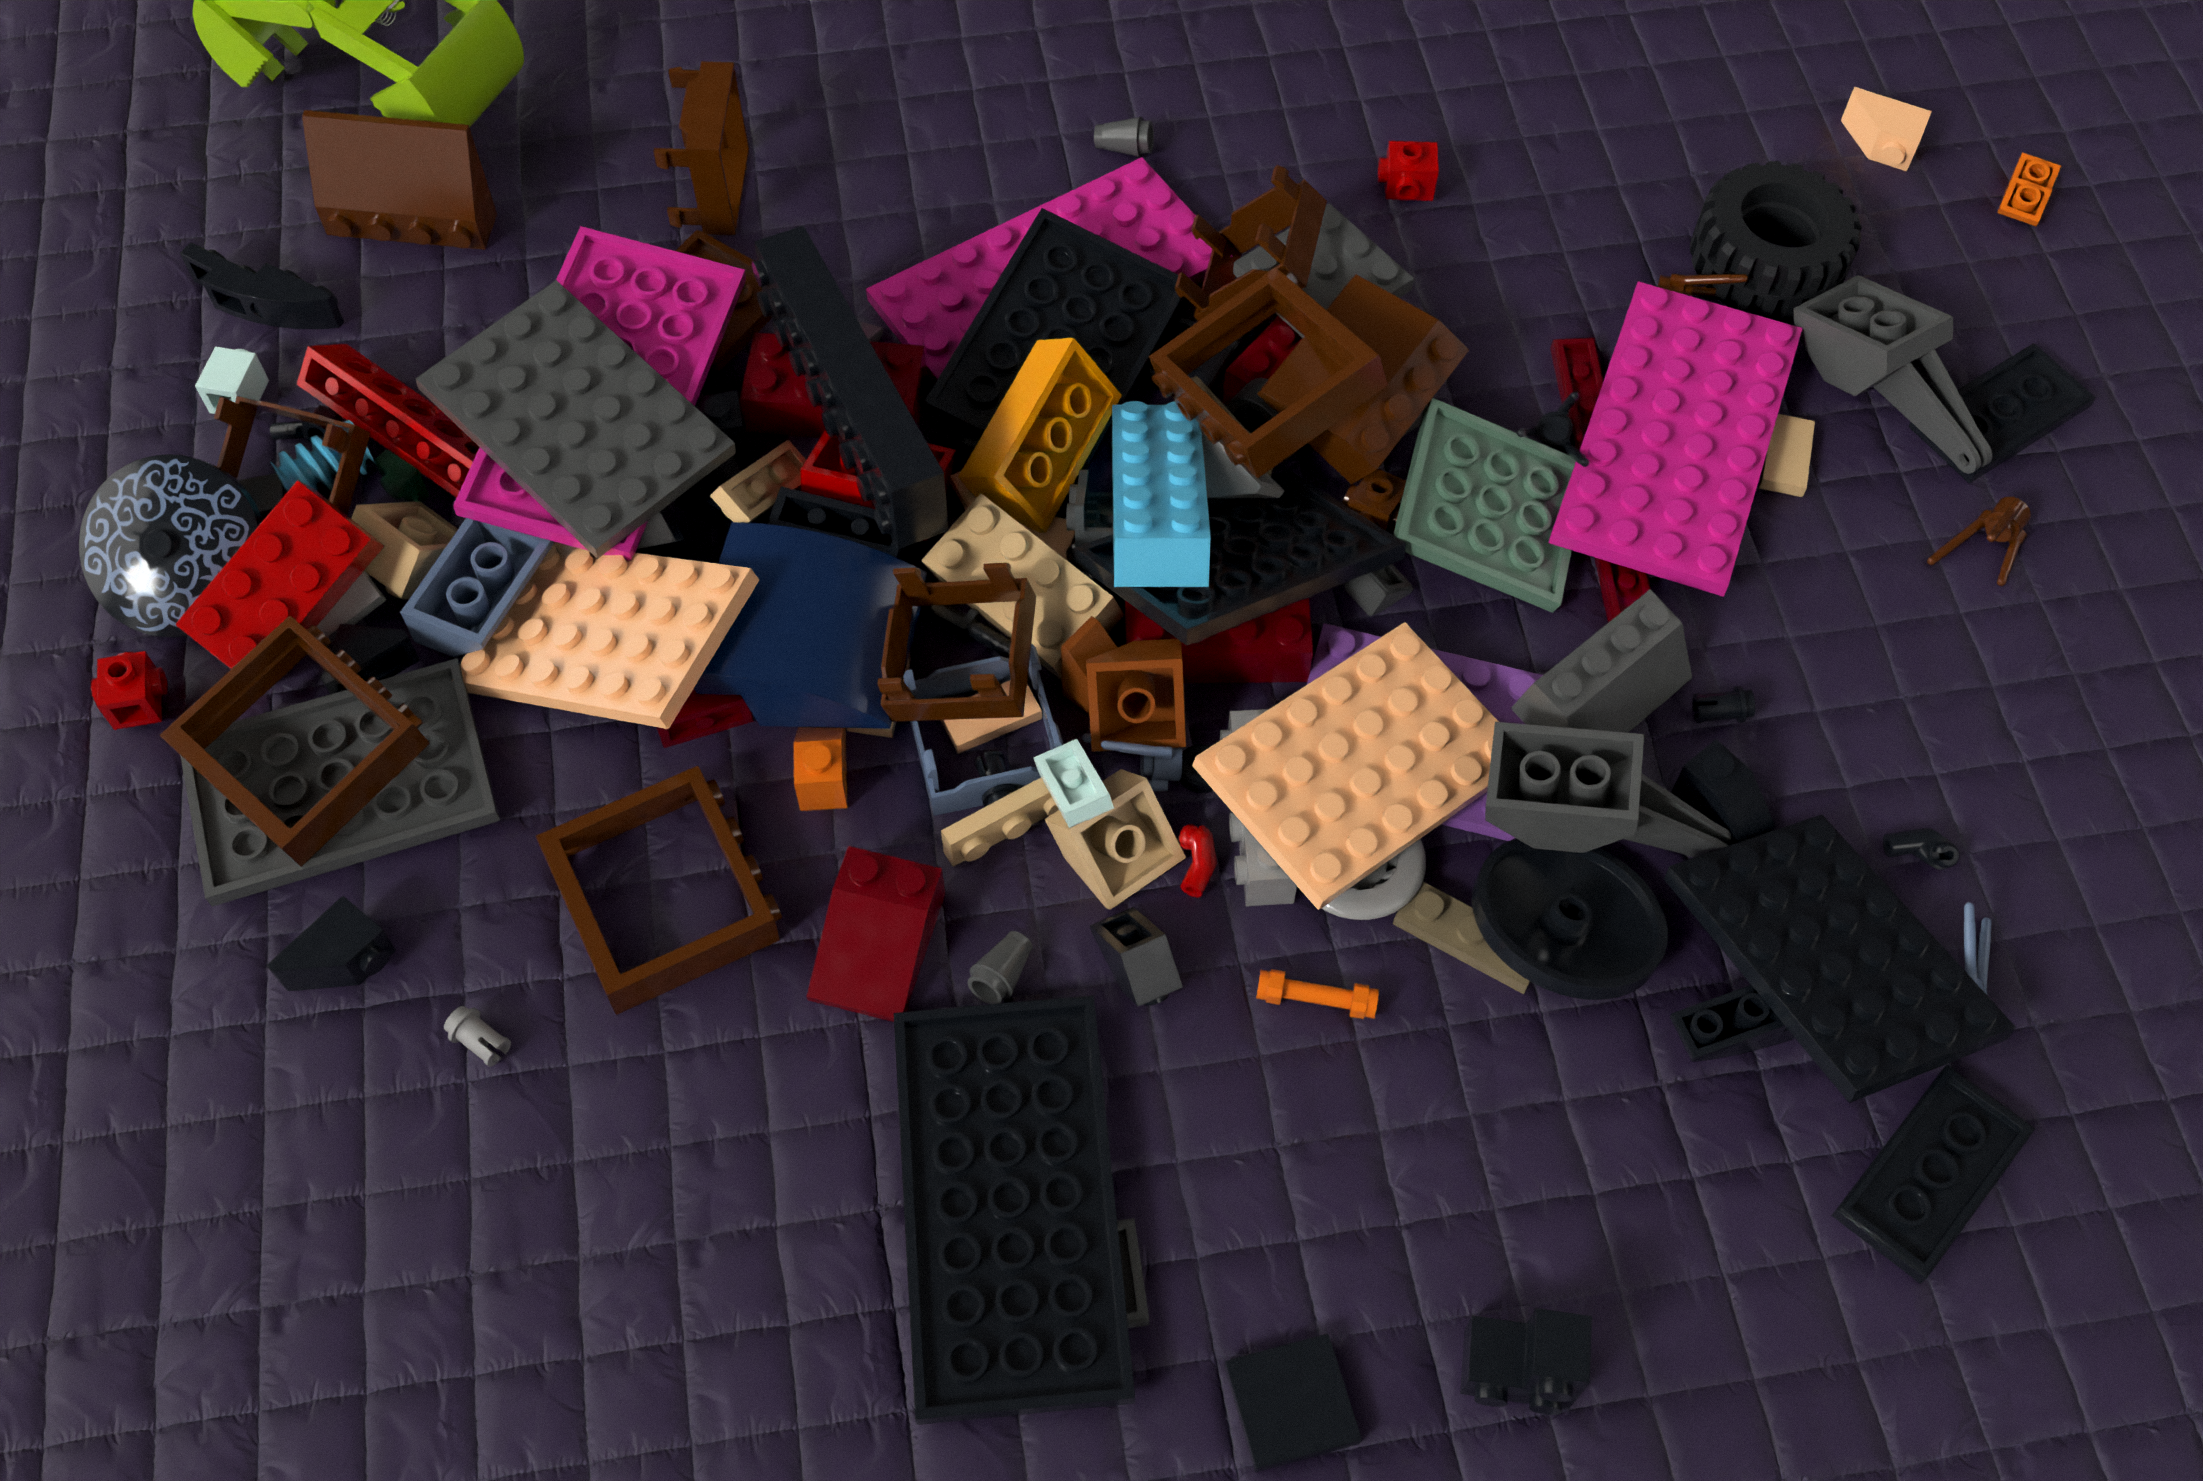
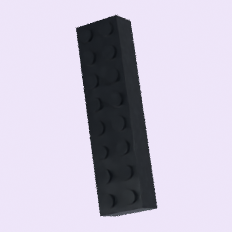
(851, 388)

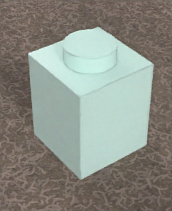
(231, 375)

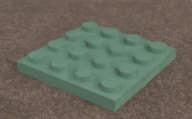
(1486, 505)

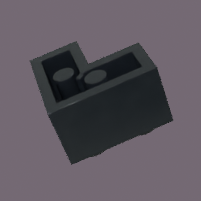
(1527, 1362)

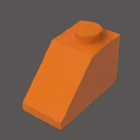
(820, 768)

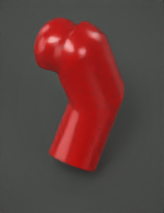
(1203, 858)

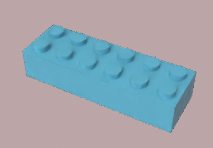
(1158, 498)

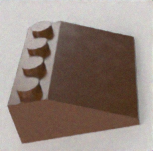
(398, 180)
(1416, 361)

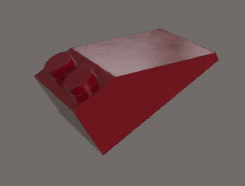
(876, 933)

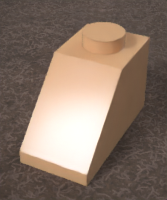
(1885, 127)

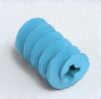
(312, 466)

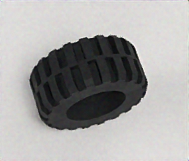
(1784, 204)

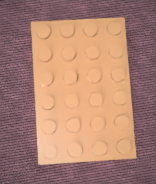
(610, 634)
(1355, 764)

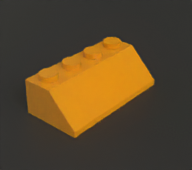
(1041, 433)

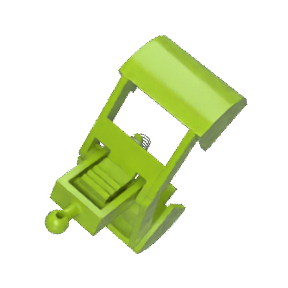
(447, 87)

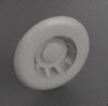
(1383, 891)

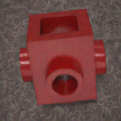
(1409, 170)
(129, 689)

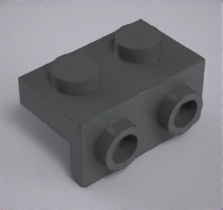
(1089, 512)

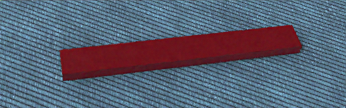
(1580, 371)

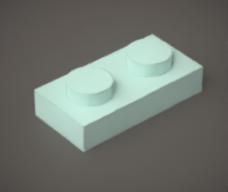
(1073, 783)

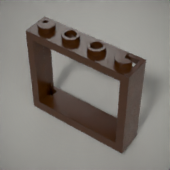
(1303, 420)
(248, 683)
(694, 958)

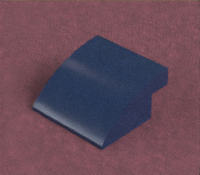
(810, 629)

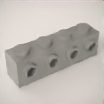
(1255, 869)

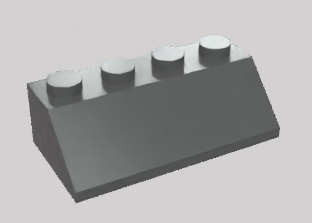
(1614, 674)

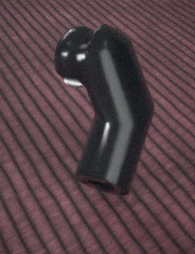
(1924, 844)

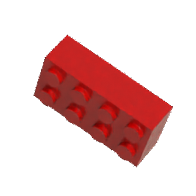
(288, 567)

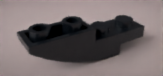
(262, 297)
(1729, 1026)

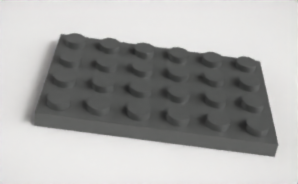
(576, 418)
(306, 749)

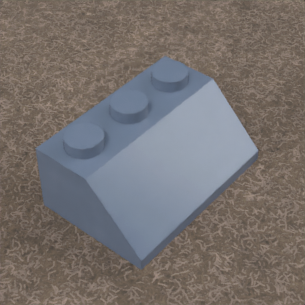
(472, 587)

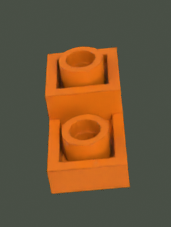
(2029, 189)

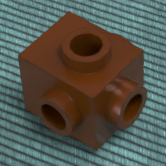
(1377, 498)

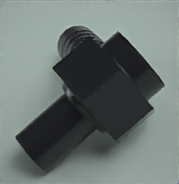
(303, 429)

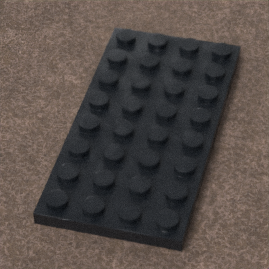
(1009, 1212)

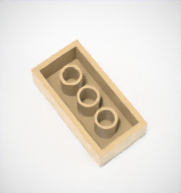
(1062, 591)

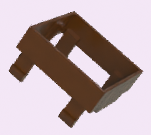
(713, 145)
(1252, 225)
(339, 437)
(993, 703)

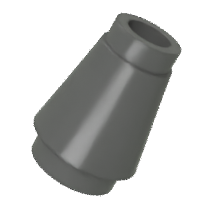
(1125, 136)
(1000, 969)

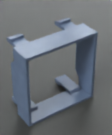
(956, 681)

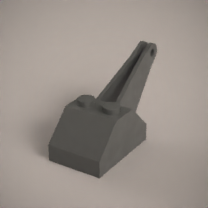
(1887, 341)
(1585, 792)

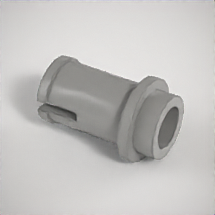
(469, 1029)

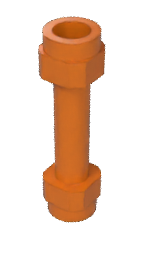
(1360, 1001)

